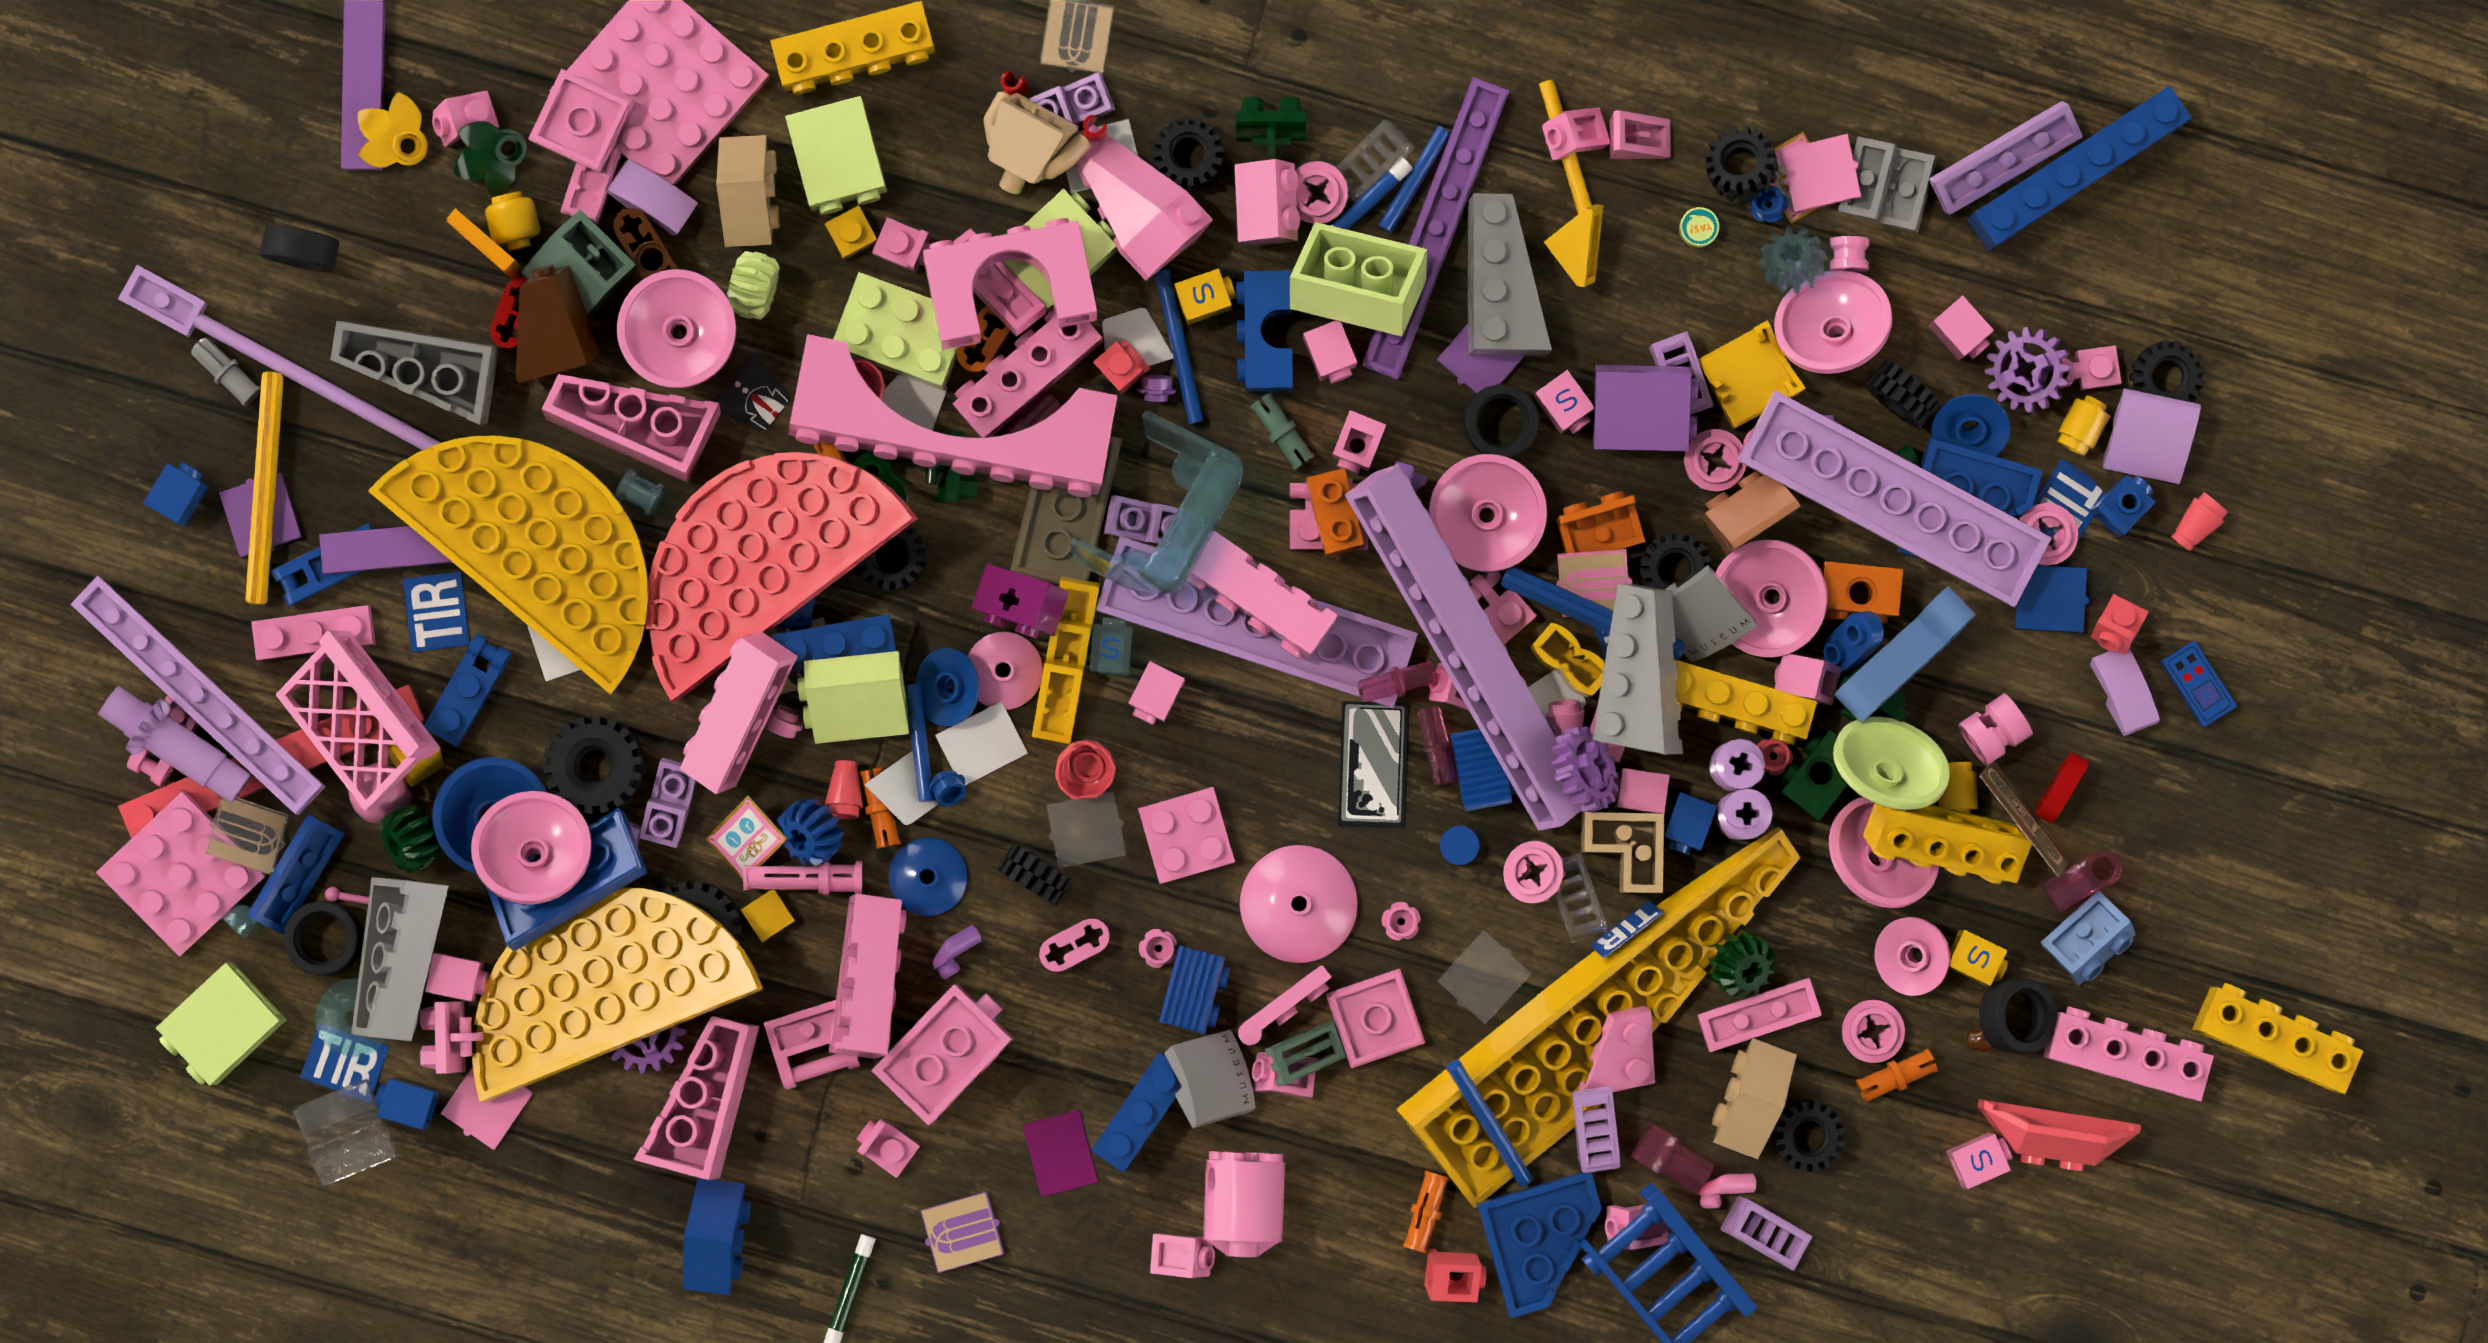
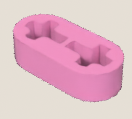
(1079, 953)

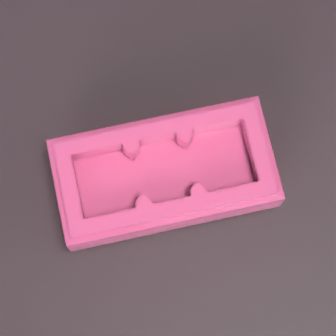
(589, 188)

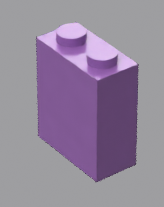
(1644, 407)

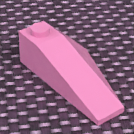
(1144, 208)

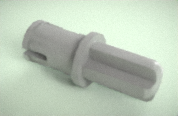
(225, 371)

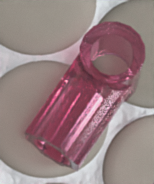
(2079, 882)
(1664, 1154)

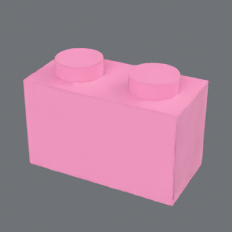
(1266, 202)

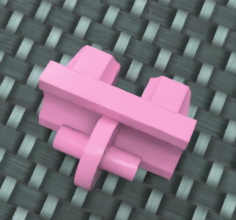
(452, 1037)

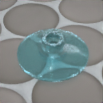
(332, 1021)

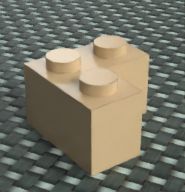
(745, 189)
(1636, 838)
(1754, 1098)

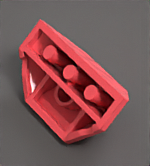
(2056, 1134)

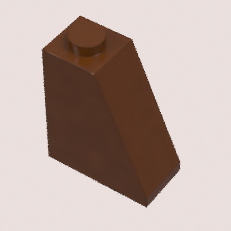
(552, 325)

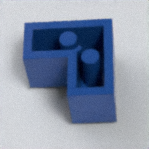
(715, 1236)

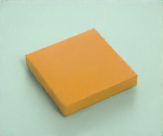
(484, 244)

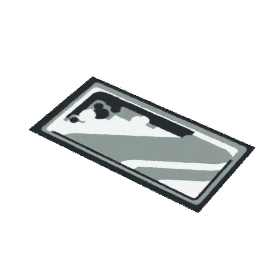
(1373, 765)

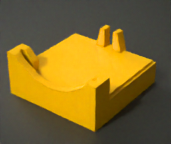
(1747, 374)

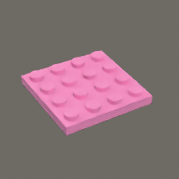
(677, 74)

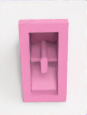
(1639, 136)

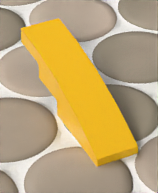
(1066, 663)

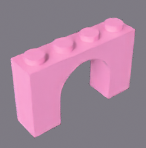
(1051, 249)

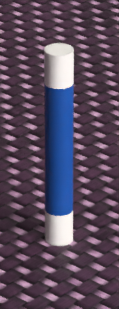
(1373, 195)

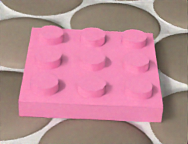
(173, 880)

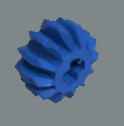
(810, 832)

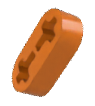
(990, 349)

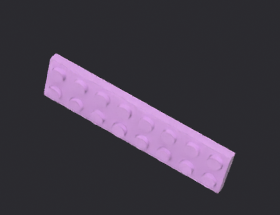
(1894, 498)
(1349, 652)

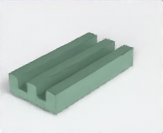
(1280, 1064)

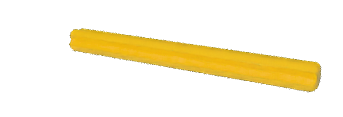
(264, 488)

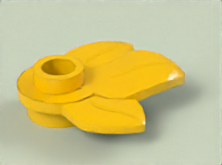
(388, 129)

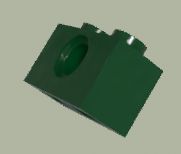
(1799, 788)

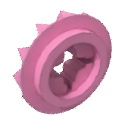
(1336, 190)
(1709, 442)
(2064, 540)
(1518, 867)
(1889, 1039)

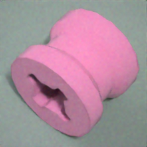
(1849, 253)

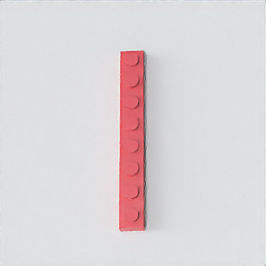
(143, 809)

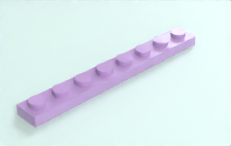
(198, 695)

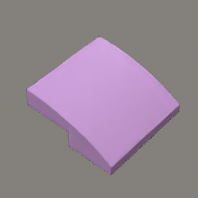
(2151, 436)

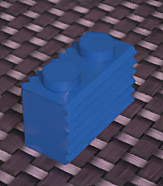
(1479, 772)
(1193, 990)

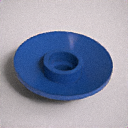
(1986, 436)
(937, 679)
(949, 876)

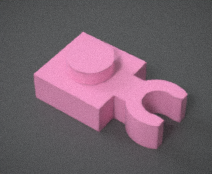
(2094, 368)

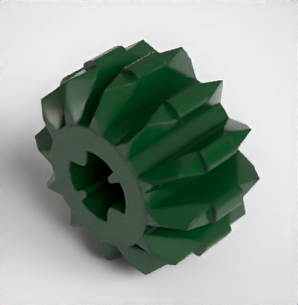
(409, 838)
(1742, 964)

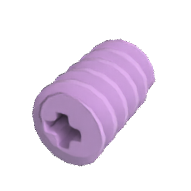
(1750, 758)
(1750, 801)

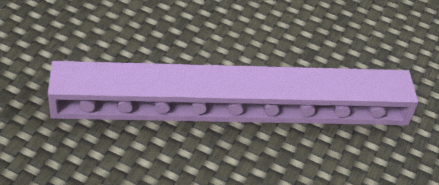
(1463, 641)

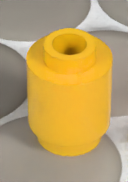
(2083, 425)
(1961, 790)

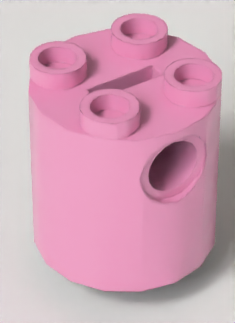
(1244, 1202)

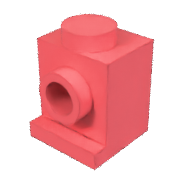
(1122, 365)
(1455, 1288)

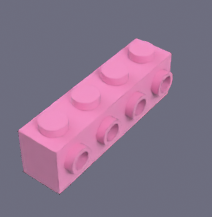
(1023, 375)
(737, 711)
(2129, 1056)

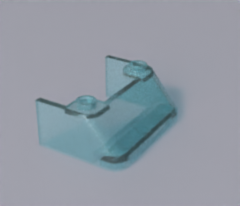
(1210, 478)

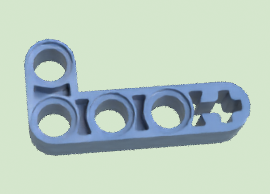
(1905, 654)

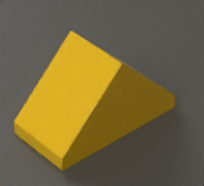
(1578, 245)

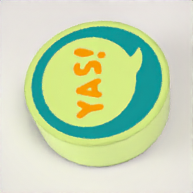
(1699, 227)

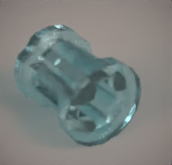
(640, 492)

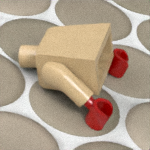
(1030, 139)

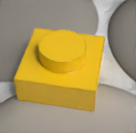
(851, 232)

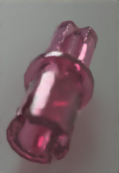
(1038, 411)
(1397, 681)
(1437, 746)

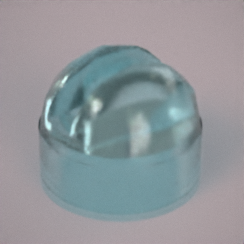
(239, 920)

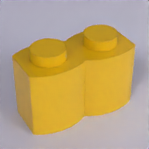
(1561, 653)

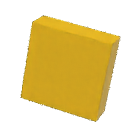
(768, 915)

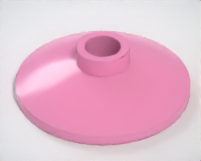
(1024, 674)
(1896, 960)

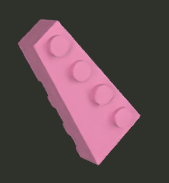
(640, 424)
(867, 977)

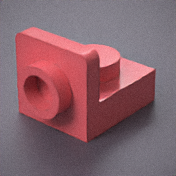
(2119, 625)

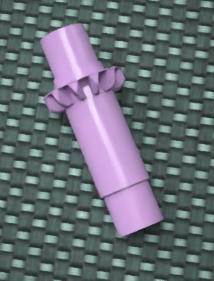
(158, 733)

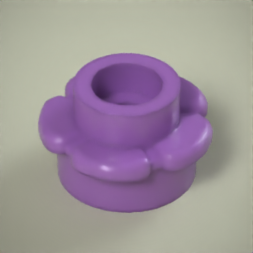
(1156, 387)

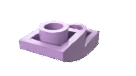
(1078, 99)
(653, 196)
(1138, 519)
(2126, 690)
(668, 804)

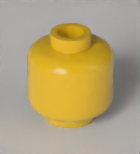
(512, 220)

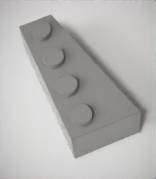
(1502, 291)
(434, 368)
(1639, 674)
(396, 956)

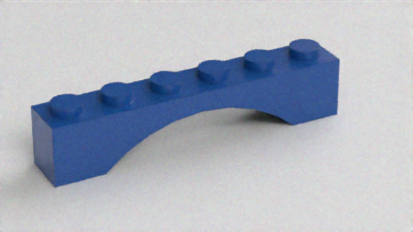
(2079, 168)

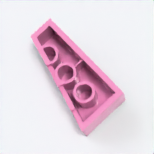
(1261, 596)
(703, 1103)

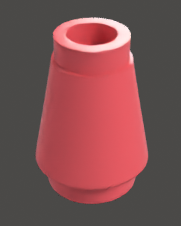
(2199, 521)
(845, 791)

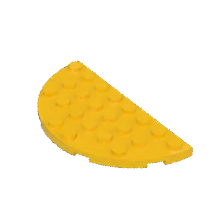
(534, 538)
(602, 984)

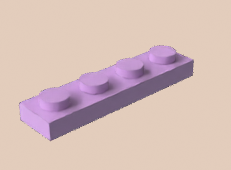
(2006, 157)

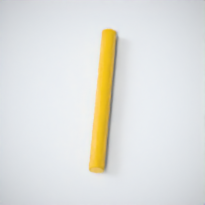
(1571, 161)

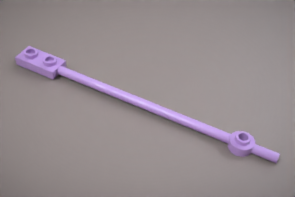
(185, 313)

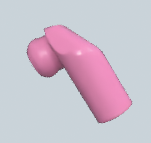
(1726, 1185)

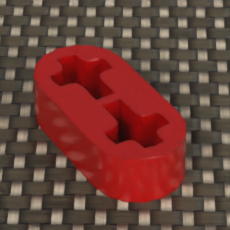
(504, 315)
(2061, 787)

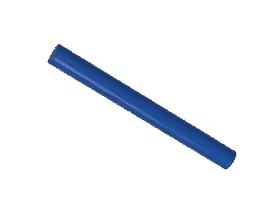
(1179, 347)
(1489, 1122)

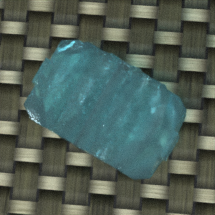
(1785, 271)

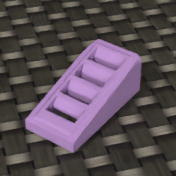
(1683, 340)
(1602, 1152)
(1737, 1217)

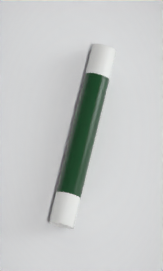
(850, 1289)

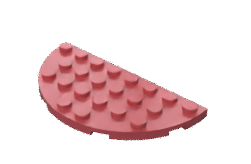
(758, 551)

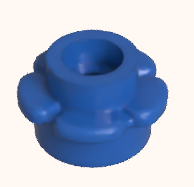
(1775, 212)
(948, 788)

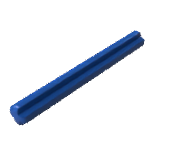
(1565, 602)

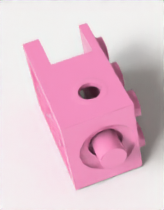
(944, 1052)

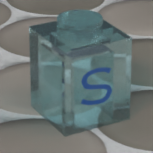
(1111, 647)

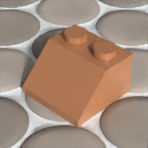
(1749, 511)

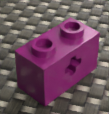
(1020, 600)

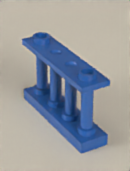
(1679, 1240)

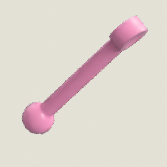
(333, 894)

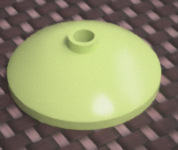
(1891, 763)

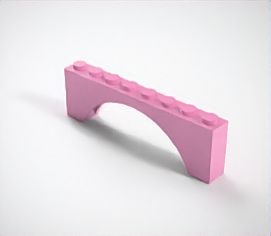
(840, 409)

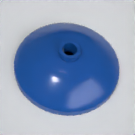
(467, 794)

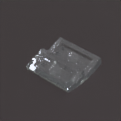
(344, 1132)

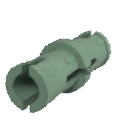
(1282, 431)

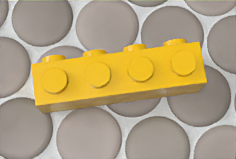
(853, 47)
(1743, 702)
(1949, 840)
(2278, 1039)

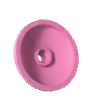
(1836, 304)
(660, 306)
(1495, 485)
(1802, 591)
(526, 826)
(1887, 882)
(1268, 907)

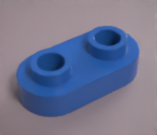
(1854, 640)

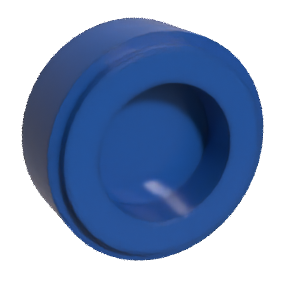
(1459, 845)

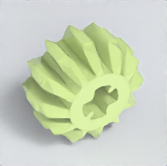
(753, 285)

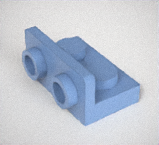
(2090, 938)

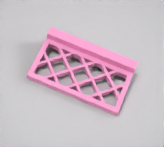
(372, 692)

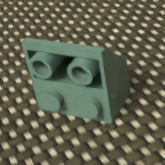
(593, 258)

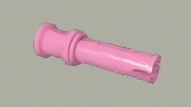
(824, 878)

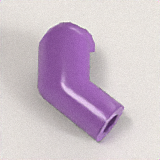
(951, 948)

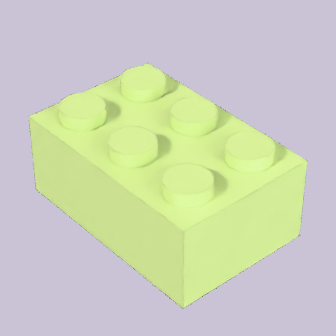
(1358, 279)
(895, 332)

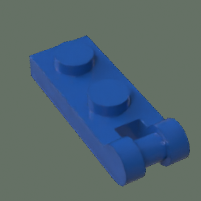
(312, 566)
(467, 691)

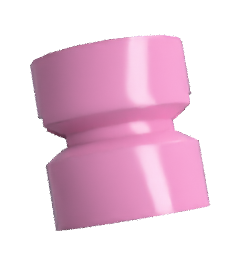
(1996, 728)

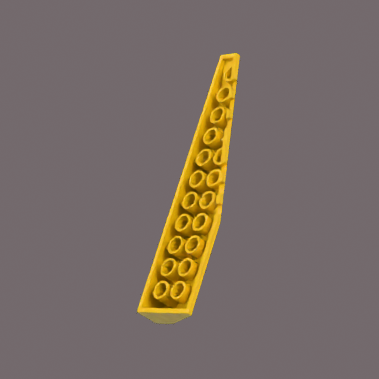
(1547, 1045)

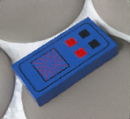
(2198, 684)

